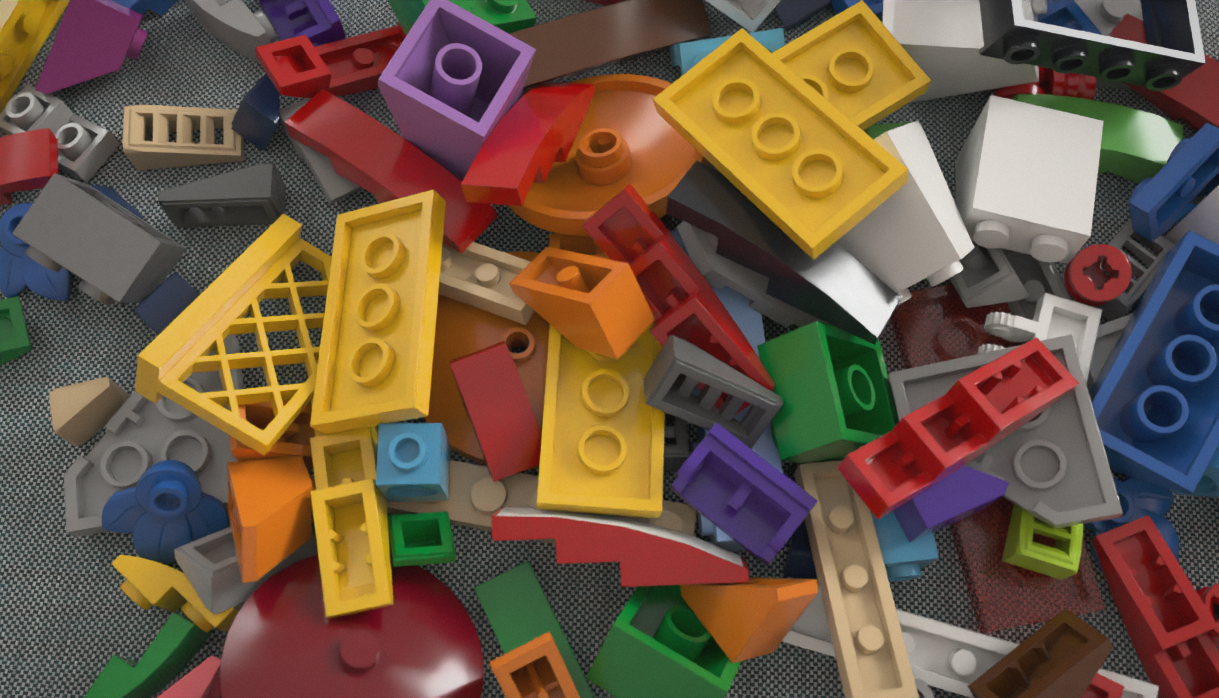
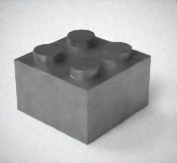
(98, 241)

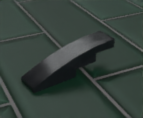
(829, 287)

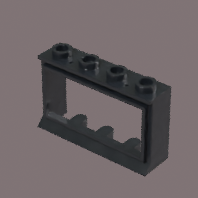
(1170, 54)

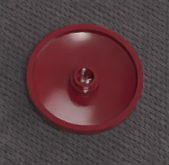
(404, 650)

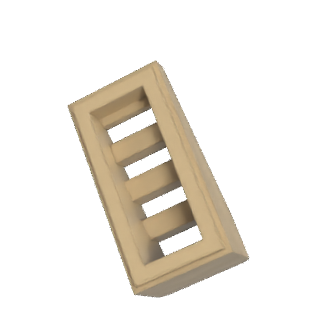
(159, 120)

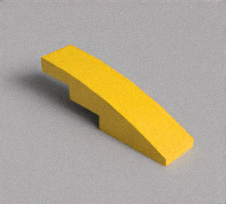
(350, 522)

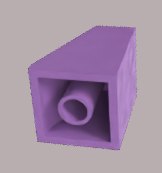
(453, 83)

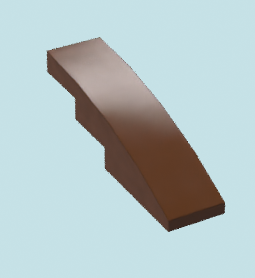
(611, 36)
(1049, 664)

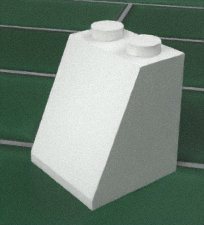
(946, 45)
(1029, 179)
(916, 228)

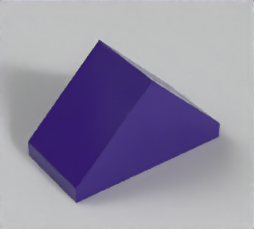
(949, 501)

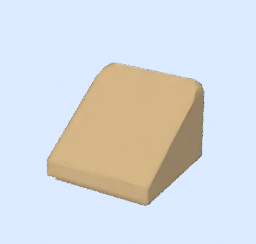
(84, 408)

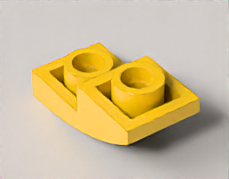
(165, 587)

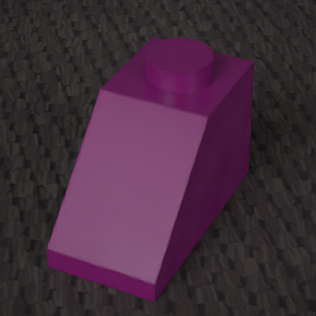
(91, 43)

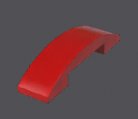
(336, 67)

